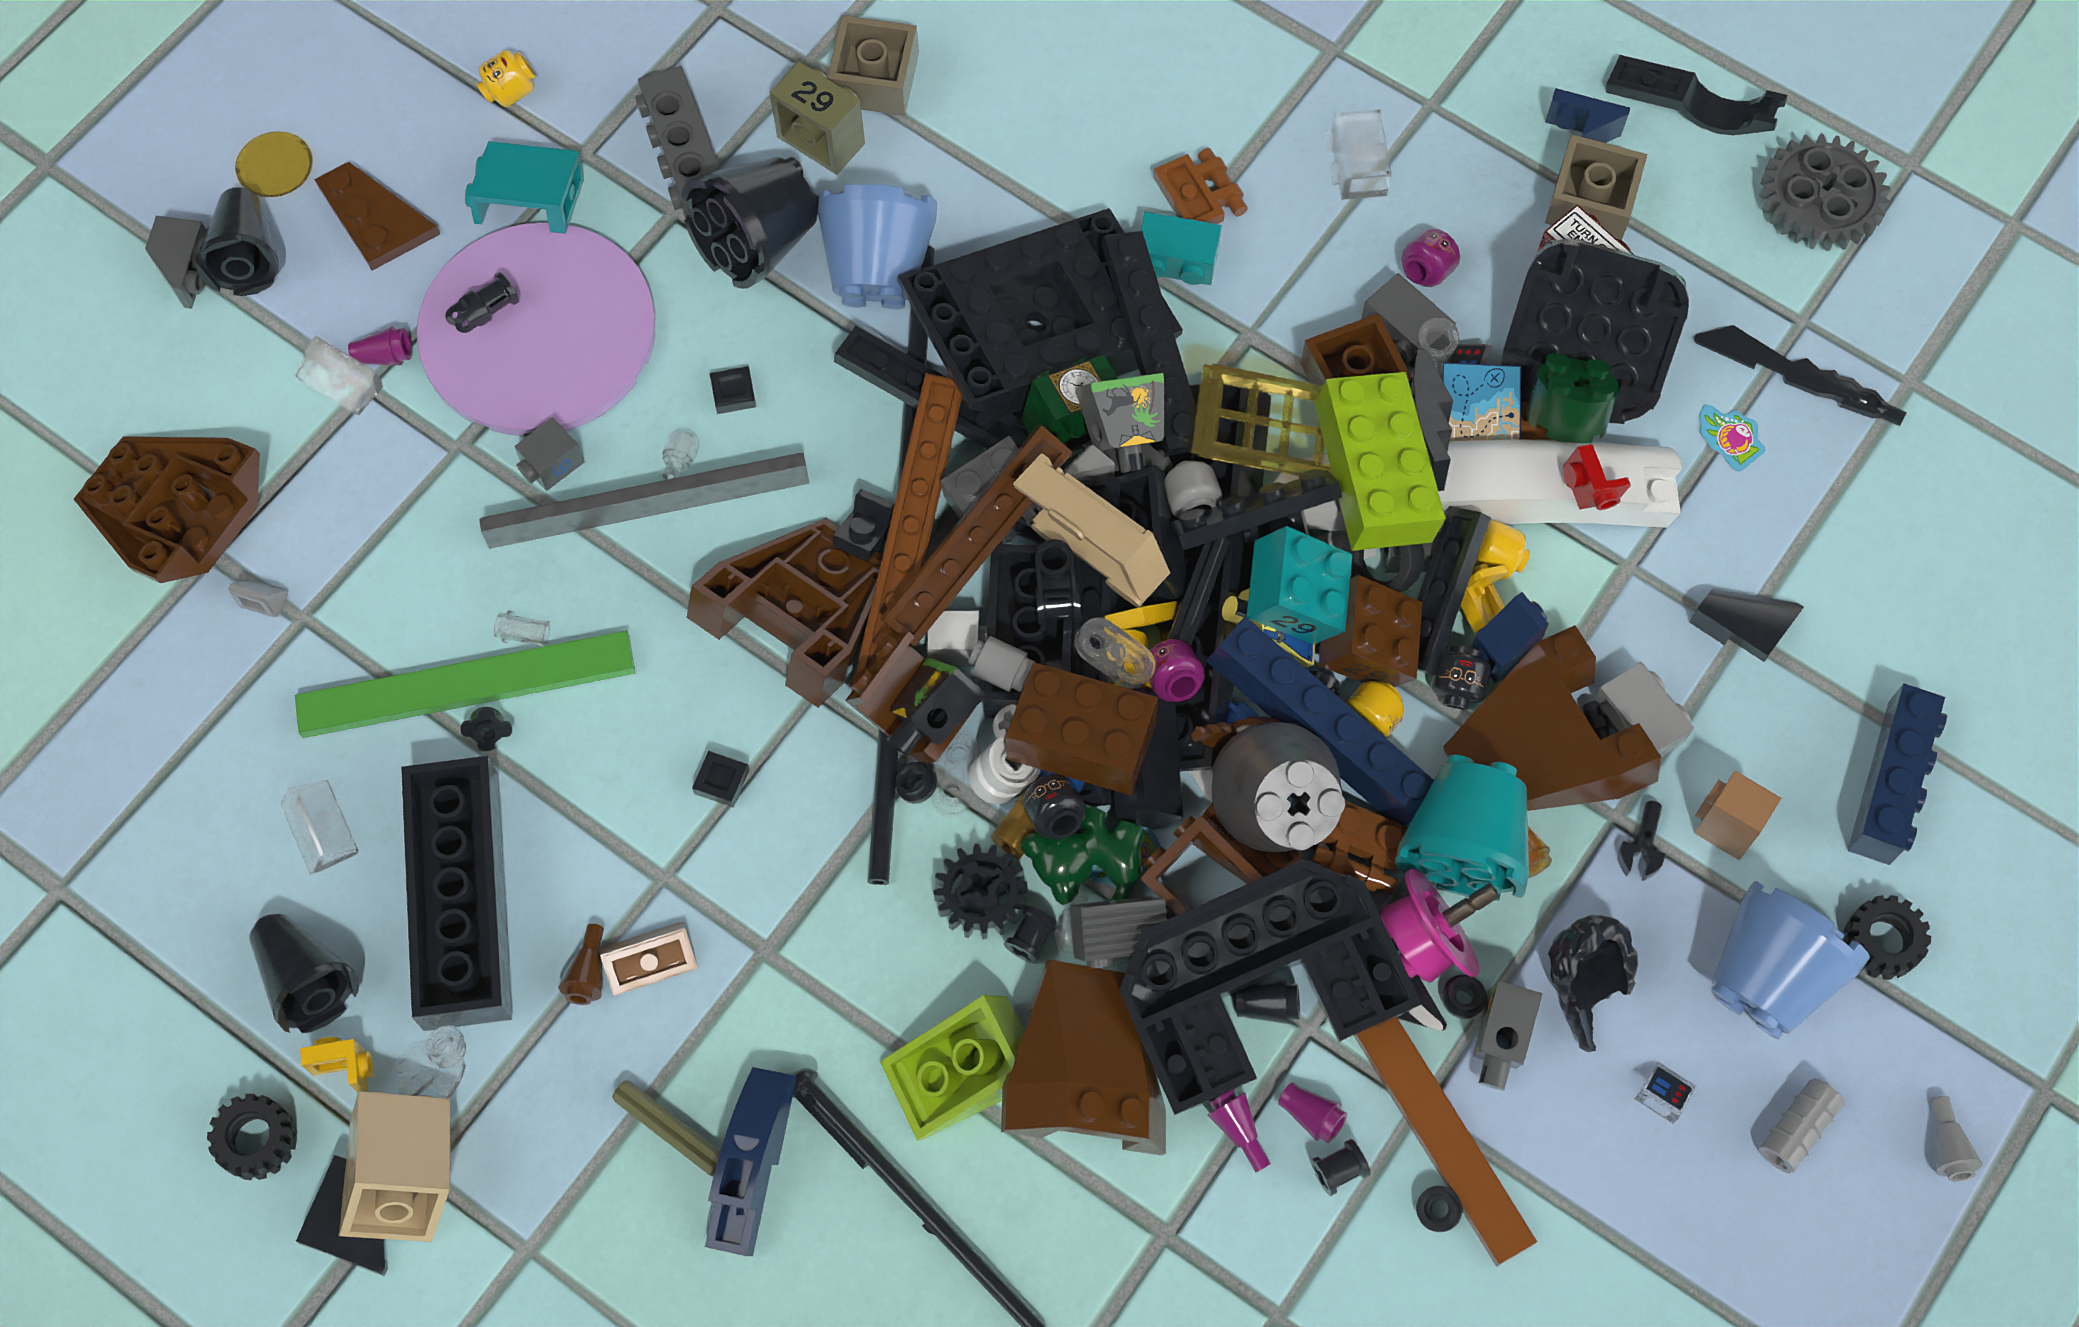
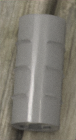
(1801, 1125)

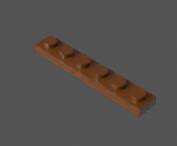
(970, 541)

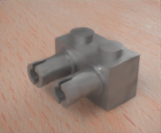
(970, 481)

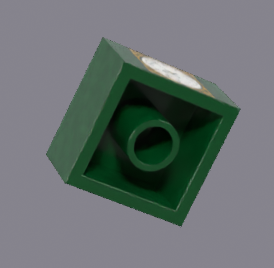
(1055, 403)

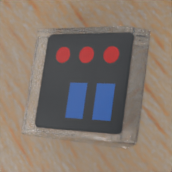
(1665, 1092)

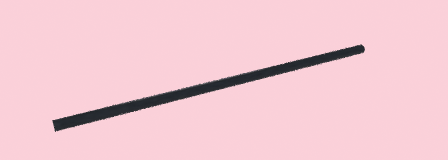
(886, 754)

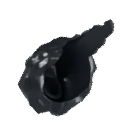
(1590, 965)

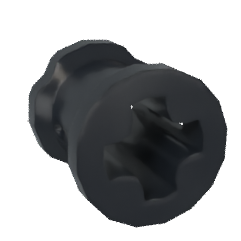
(1031, 934)
(1340, 1167)

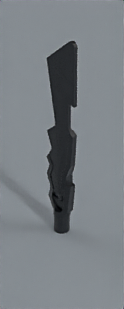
(1800, 374)

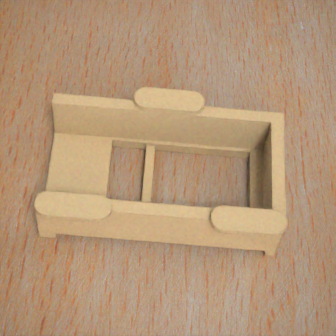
(1094, 531)

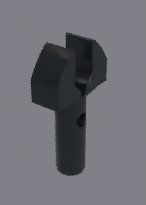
(1644, 843)

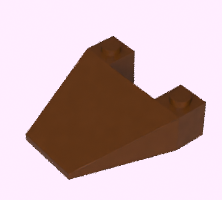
(801, 595)
(1547, 737)

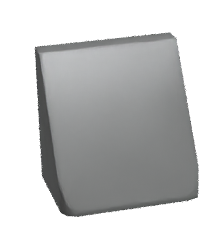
(1091, 465)
(259, 596)

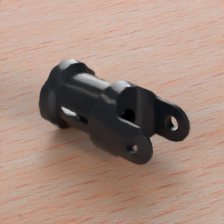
(480, 305)

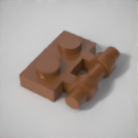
(1189, 194)
(1366, 837)

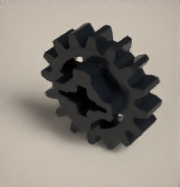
(966, 900)

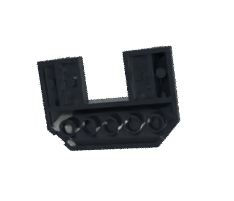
(1242, 939)

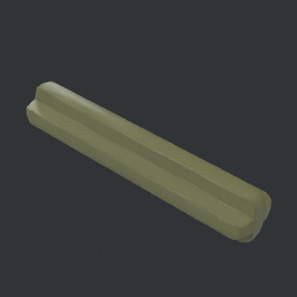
(667, 1126)

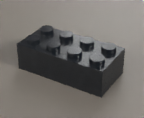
(1014, 618)

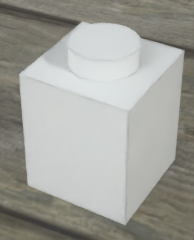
(955, 637)

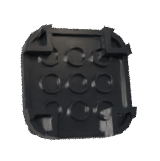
(1604, 308)

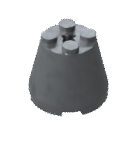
(1258, 775)

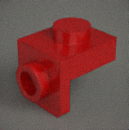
(1588, 482)

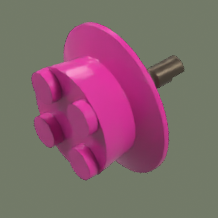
(1431, 931)

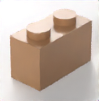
(1735, 814)

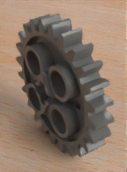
(1824, 192)

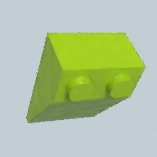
(955, 1065)

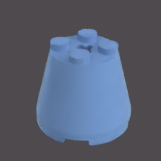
(873, 239)
(1782, 961)

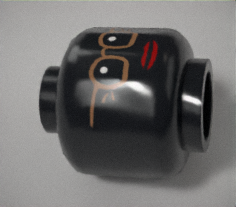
(1461, 677)
(1054, 807)

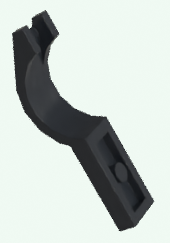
(1683, 92)

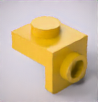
(1481, 599)
(334, 1055)

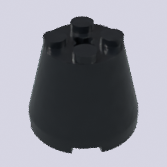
(749, 216)

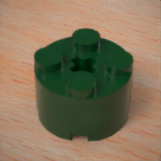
(1572, 398)

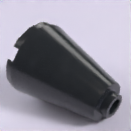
(238, 246)
(300, 974)

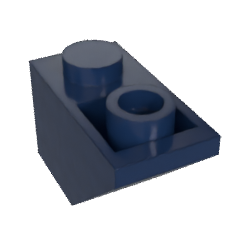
(1511, 635)

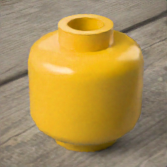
(1503, 547)

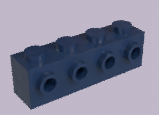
(1897, 775)

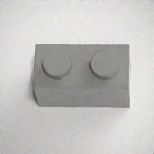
(1642, 699)

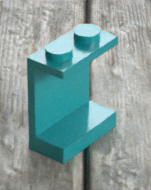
(527, 179)

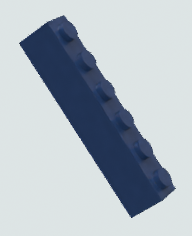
(1297, 697)

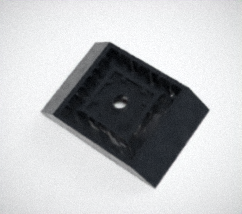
(982, 300)

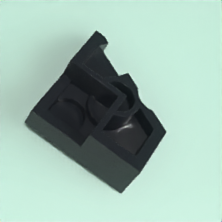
(1746, 620)
(322, 1226)

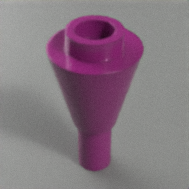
(1235, 1119)

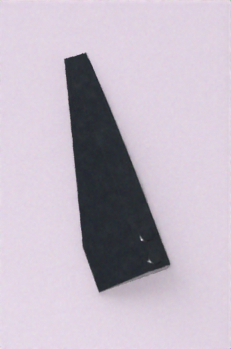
(1212, 699)

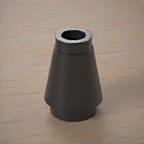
(1270, 1002)

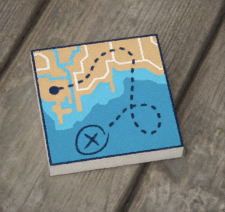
(1483, 400)

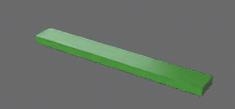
(464, 684)

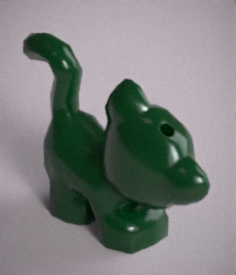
(1069, 861)

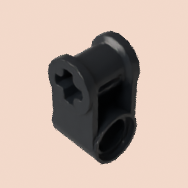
(1056, 589)

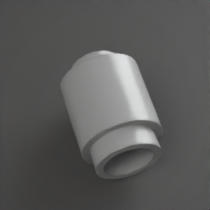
(1001, 664)

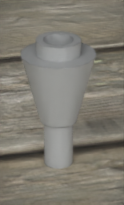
(1954, 1151)

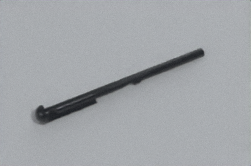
(866, 1154)

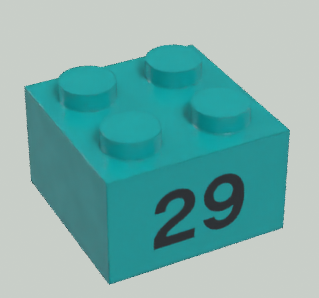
(1299, 585)

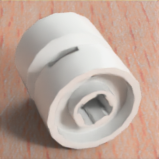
(997, 778)

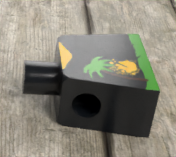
(933, 705)

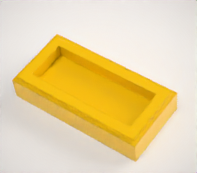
(1144, 615)

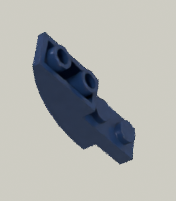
(746, 1160)

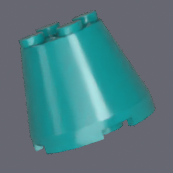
(1470, 830)

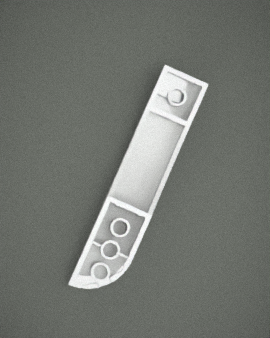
(1527, 484)

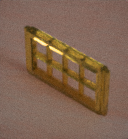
(1210, 410)

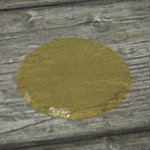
(274, 164)

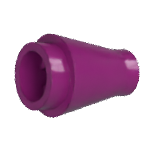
(383, 348)
(1314, 1112)

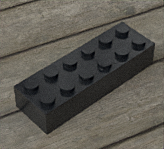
(455, 894)

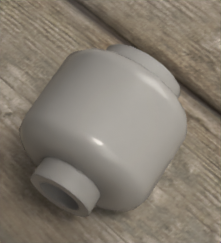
(1192, 487)

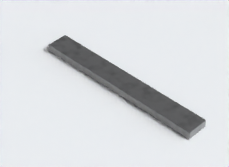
(644, 500)

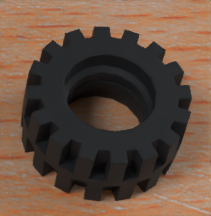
(1904, 920)
(233, 1119)

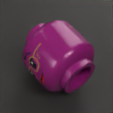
(1430, 257)
(1176, 672)

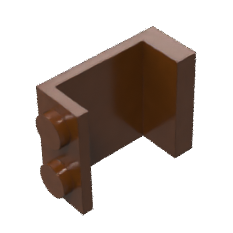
(882, 684)

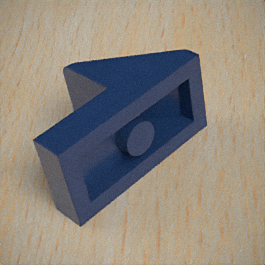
(1591, 116)

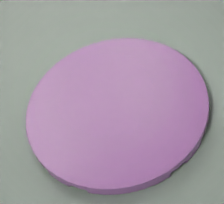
(556, 353)

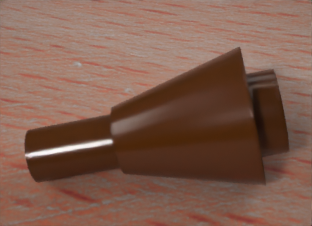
(583, 977)

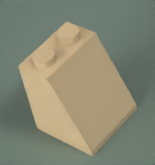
(396, 1167)

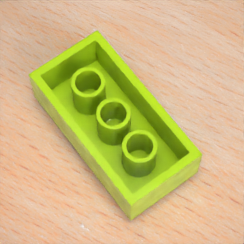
(1379, 461)

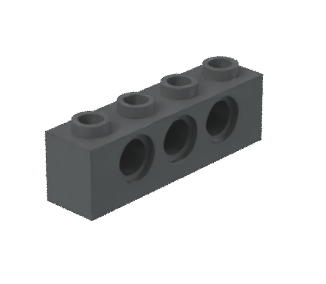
(670, 94)

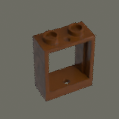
(1187, 834)

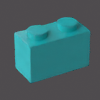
(1182, 247)

